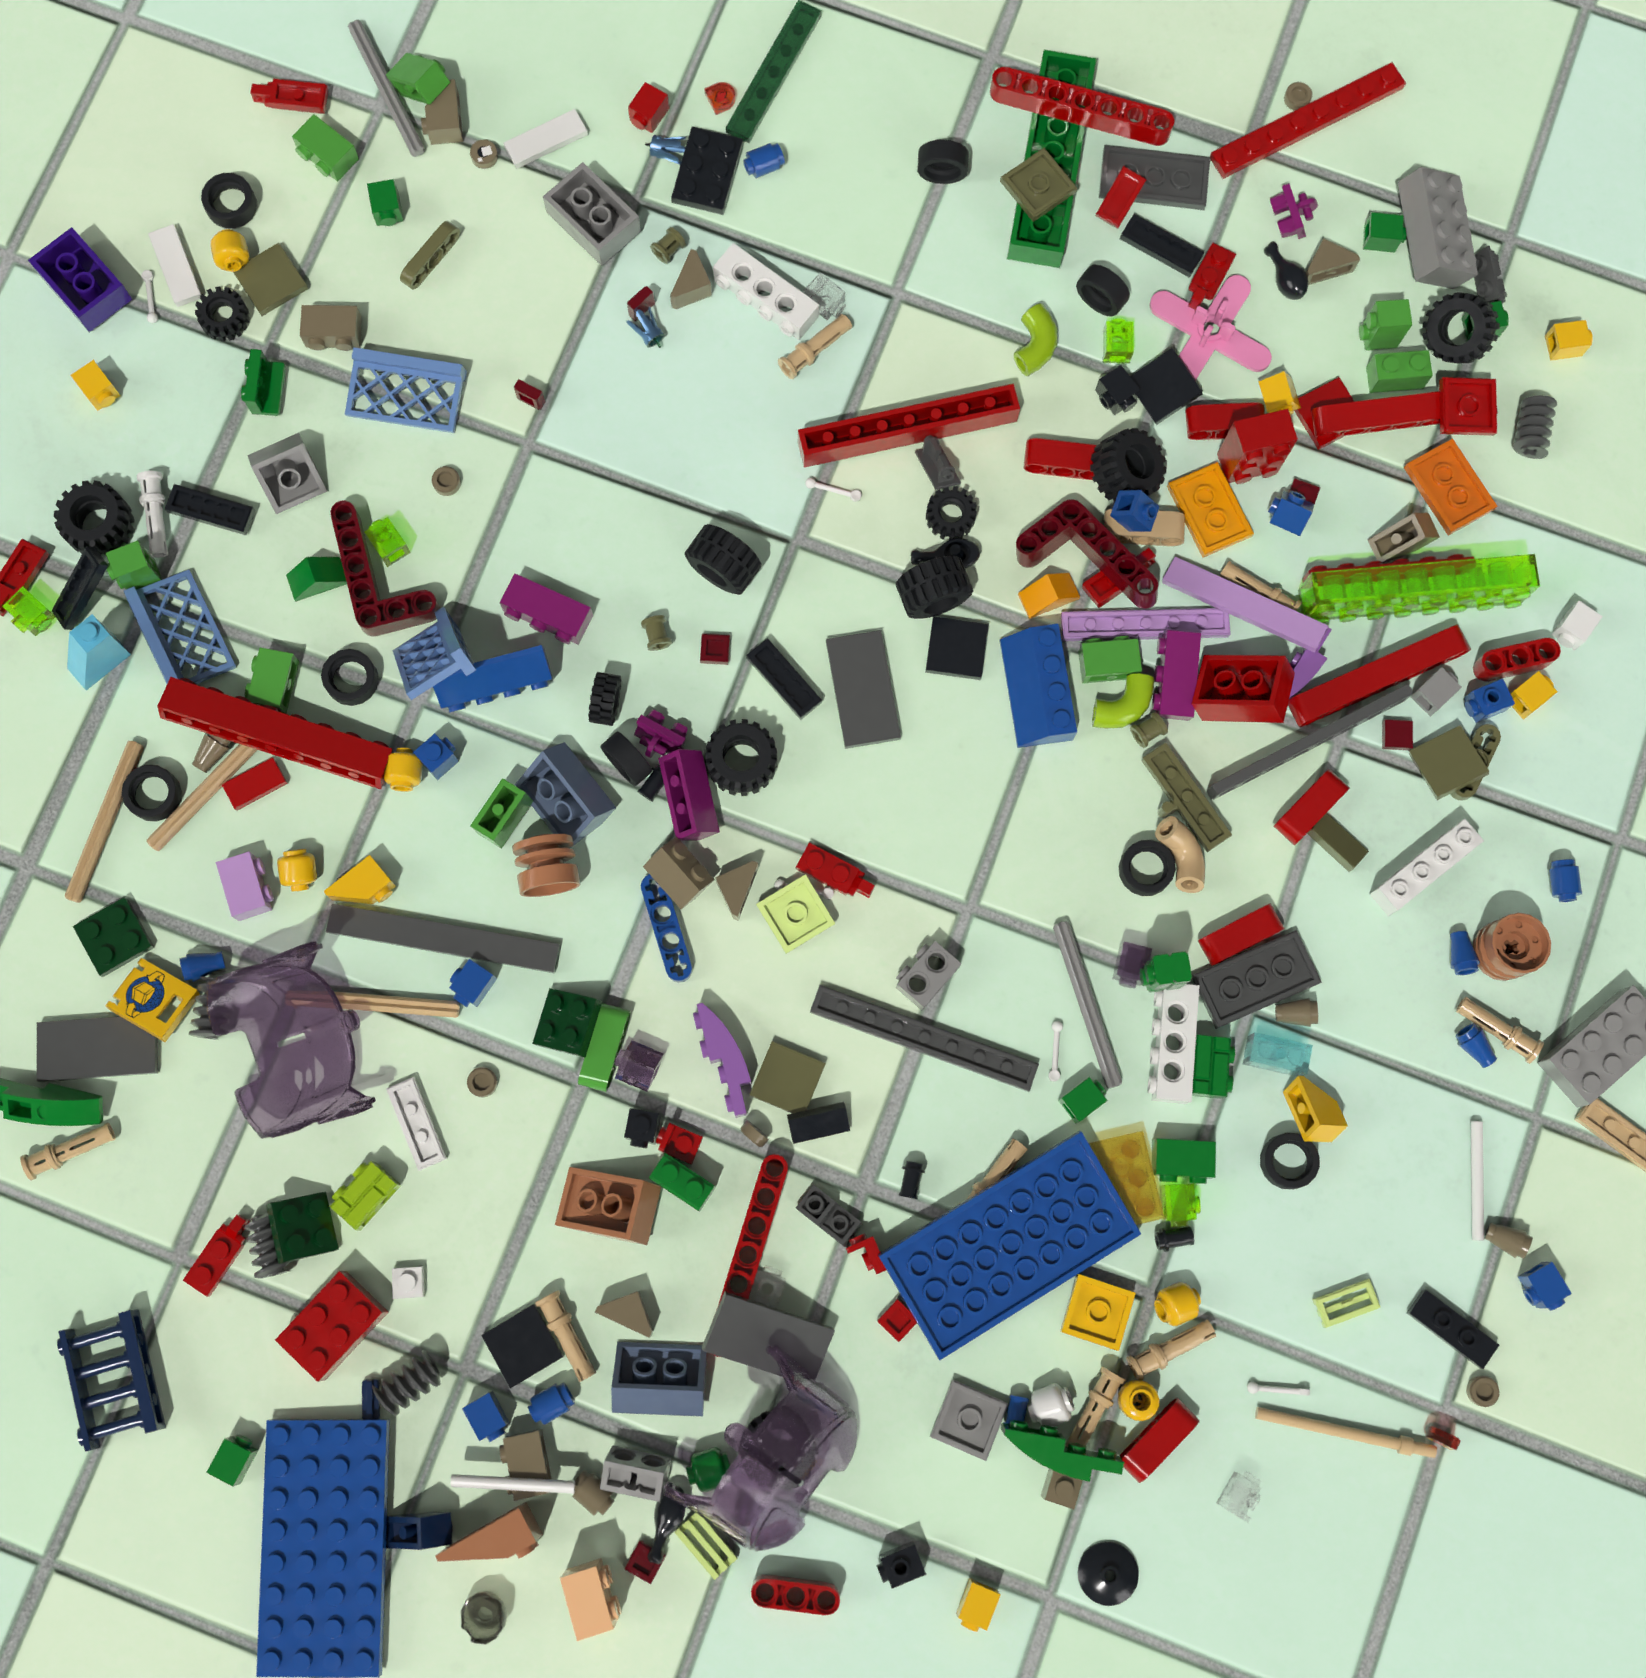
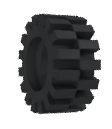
(213, 302)
(957, 498)
(604, 698)

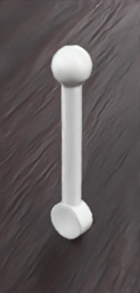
(148, 277)
(855, 495)
(827, 893)
(1054, 1075)
(1253, 1388)

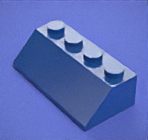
(495, 676)
(1038, 686)

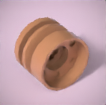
(546, 865)
(1526, 945)

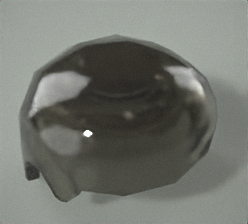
(483, 1617)

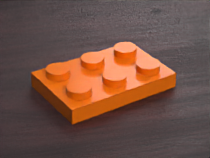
(1450, 487)

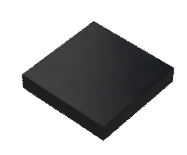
(1165, 386)
(956, 648)
(522, 1346)

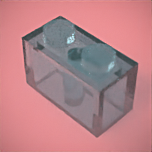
(1277, 1054)

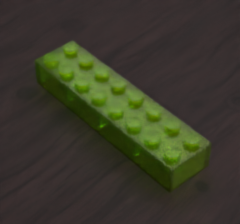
(1419, 588)

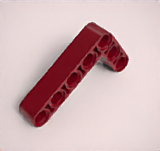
(1092, 547)
(366, 580)

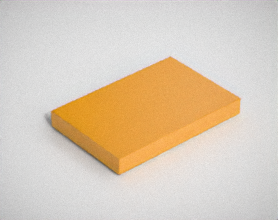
(1210, 509)

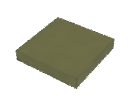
(1038, 184)
(270, 279)
(1448, 762)
(787, 1079)

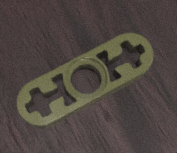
(430, 255)
(1486, 754)

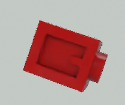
(679, 1143)
(871, 1257)

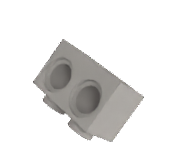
(933, 979)
(635, 1473)

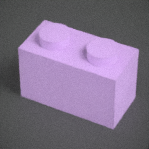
(245, 886)

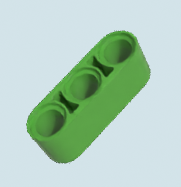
(604, 1047)

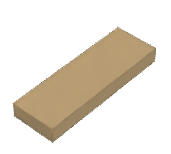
(1614, 1131)

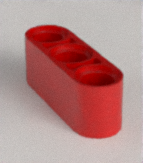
(1215, 420)
(1059, 458)
(1527, 653)
(1311, 807)
(1241, 934)
(1158, 1440)
(808, 1604)

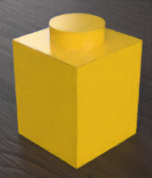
(1568, 340)
(95, 385)
(1279, 393)
(1532, 694)
(977, 1605)

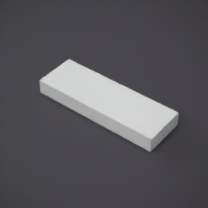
(545, 138)
(175, 265)
(416, 1124)

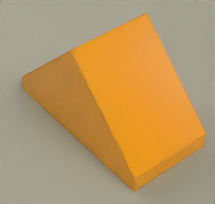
(1048, 594)

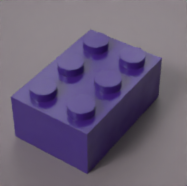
(80, 279)

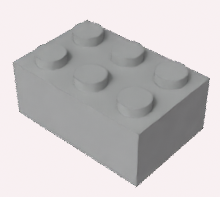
(592, 213)

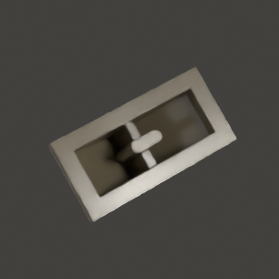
(1331, 262)
(691, 284)
(736, 887)
(628, 1312)

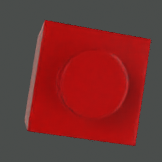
(648, 108)

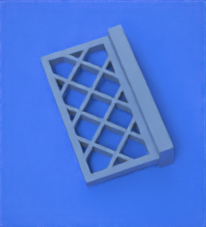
(405, 366)
(154, 634)
(438, 640)

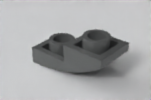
(829, 1215)

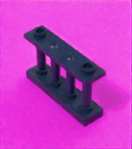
(141, 1387)

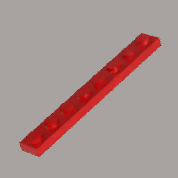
(1307, 120)

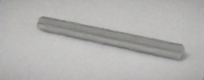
(386, 88)
(1087, 1005)

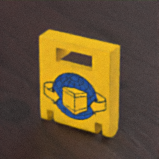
(146, 996)

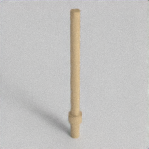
(1403, 1444)

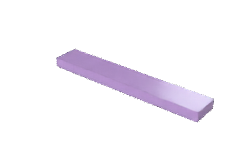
(1245, 604)
(1143, 623)

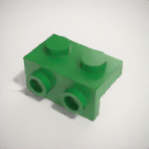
(263, 384)

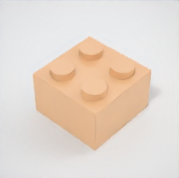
(590, 1599)

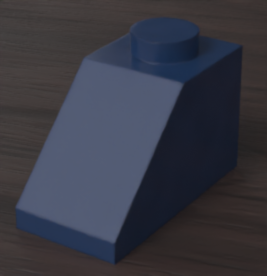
(419, 1530)

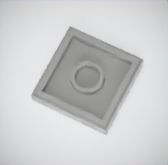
(969, 1420)

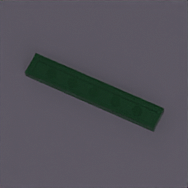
(773, 71)

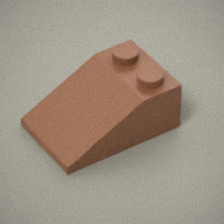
(608, 1205)
(499, 1539)

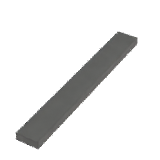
(1309, 742)
(443, 938)
(924, 1038)

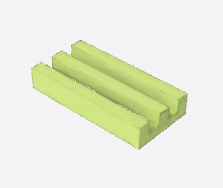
(1322, 1312)
(723, 1565)

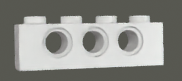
(738, 263)
(1426, 867)
(1183, 1058)

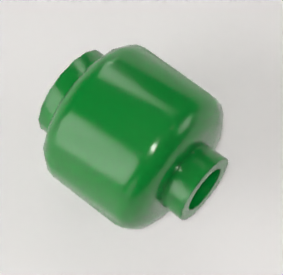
(707, 1468)

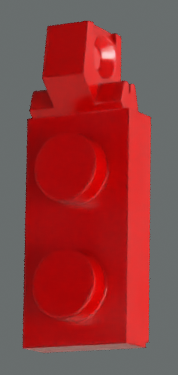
(291, 95)
(1210, 274)
(20, 570)
(1103, 590)
(833, 872)
(217, 1257)

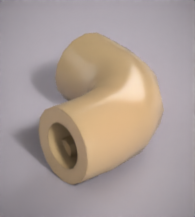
(1186, 852)

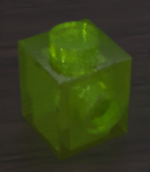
(387, 541)
(28, 612)
(1179, 1204)

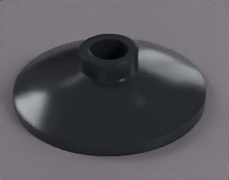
(1096, 1562)

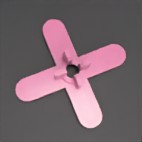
(1222, 313)

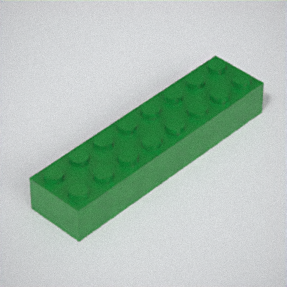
(1045, 239)

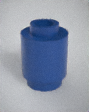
(764, 160)
(1565, 880)
(551, 1403)

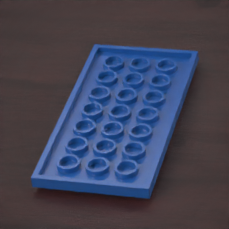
(1009, 1245)
(323, 1548)

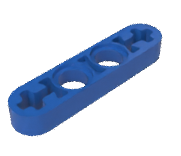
(662, 929)

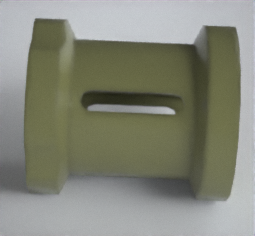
(668, 245)
(656, 633)
(1149, 729)

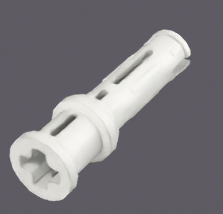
(152, 501)

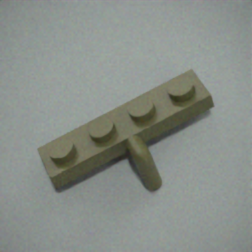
(1185, 798)

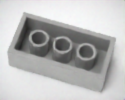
(1437, 228)
(1600, 1048)

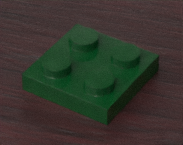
(113, 937)
(567, 1022)
(302, 1227)

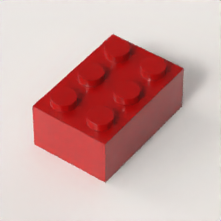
(1257, 446)
(1243, 688)
(331, 1326)

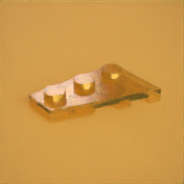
(1131, 1173)

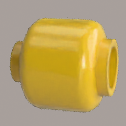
(229, 250)
(403, 770)
(297, 869)
(1177, 1304)
(1147, 1405)

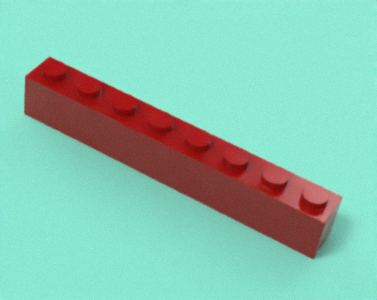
(908, 425)
(274, 732)

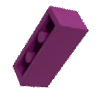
(545, 610)
(1176, 674)
(689, 794)

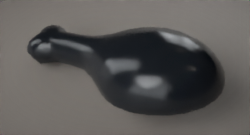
(1290, 277)
(962, 548)
(667, 1519)

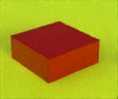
(897, 1320)

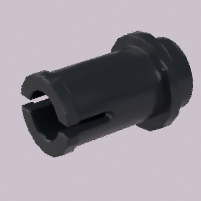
(652, 784)
(911, 1179)
(1174, 1238)

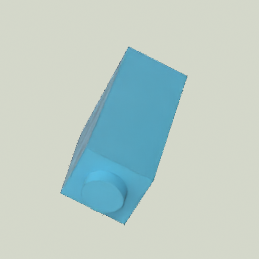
(93, 652)

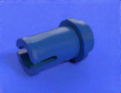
(1017, 1408)

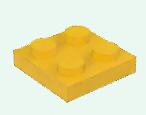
(1098, 1312)

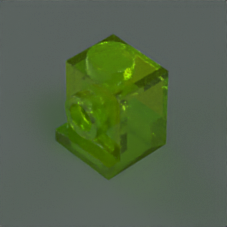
(1118, 341)

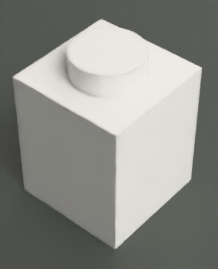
(1576, 625)

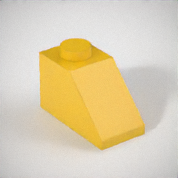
(362, 884)
(1314, 1111)

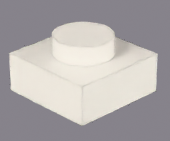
(408, 1282)

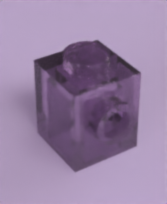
(1129, 962)
(638, 1065)

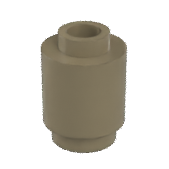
(590, 1495)

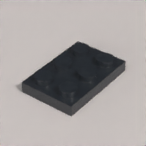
(707, 170)

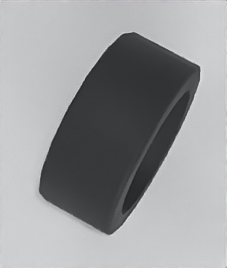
(943, 161)
(222, 183)
(1103, 290)
(338, 659)
(626, 758)
(138, 776)
(1153, 847)
(1272, 1175)

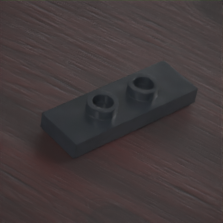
(1161, 245)
(209, 509)
(79, 588)
(784, 679)
(1453, 1329)

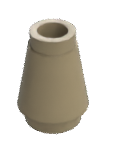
(210, 751)
(1298, 1012)
(1509, 1239)

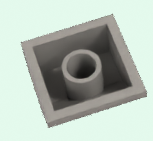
(287, 473)

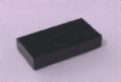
(818, 1122)

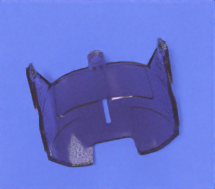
(303, 1079)
(806, 1435)

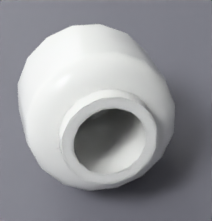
(1051, 1405)

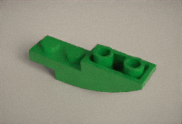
(49, 1105)
(1049, 1450)

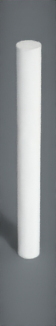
(1477, 1180)
(512, 1483)

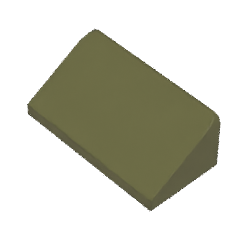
(1338, 842)

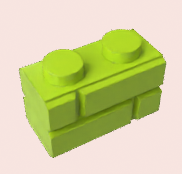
(364, 1195)

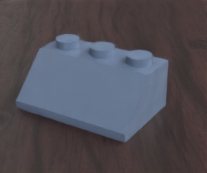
(565, 793)
(659, 1379)

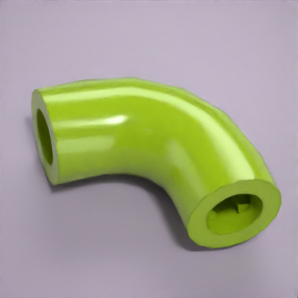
(1042, 341)
(1129, 707)

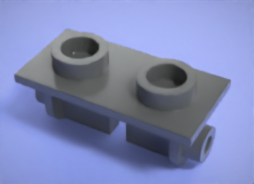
(1486, 281)
(936, 464)

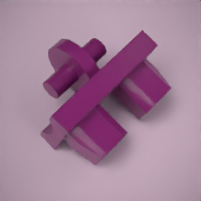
(1286, 201)
(657, 737)

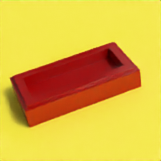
(1120, 197)
(254, 784)

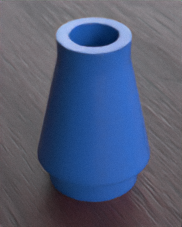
(1463, 956)
(201, 965)
(1474, 1042)

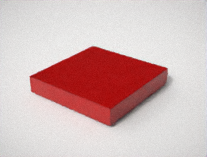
(1330, 393)
(1468, 406)

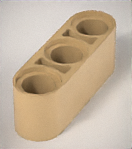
(1166, 530)

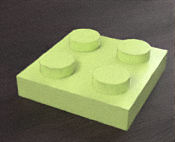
(795, 914)

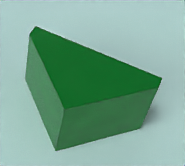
(316, 576)

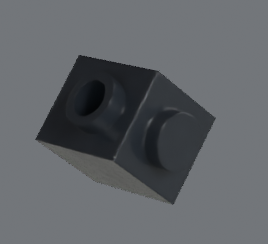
(1117, 391)
(642, 1128)
(900, 1565)

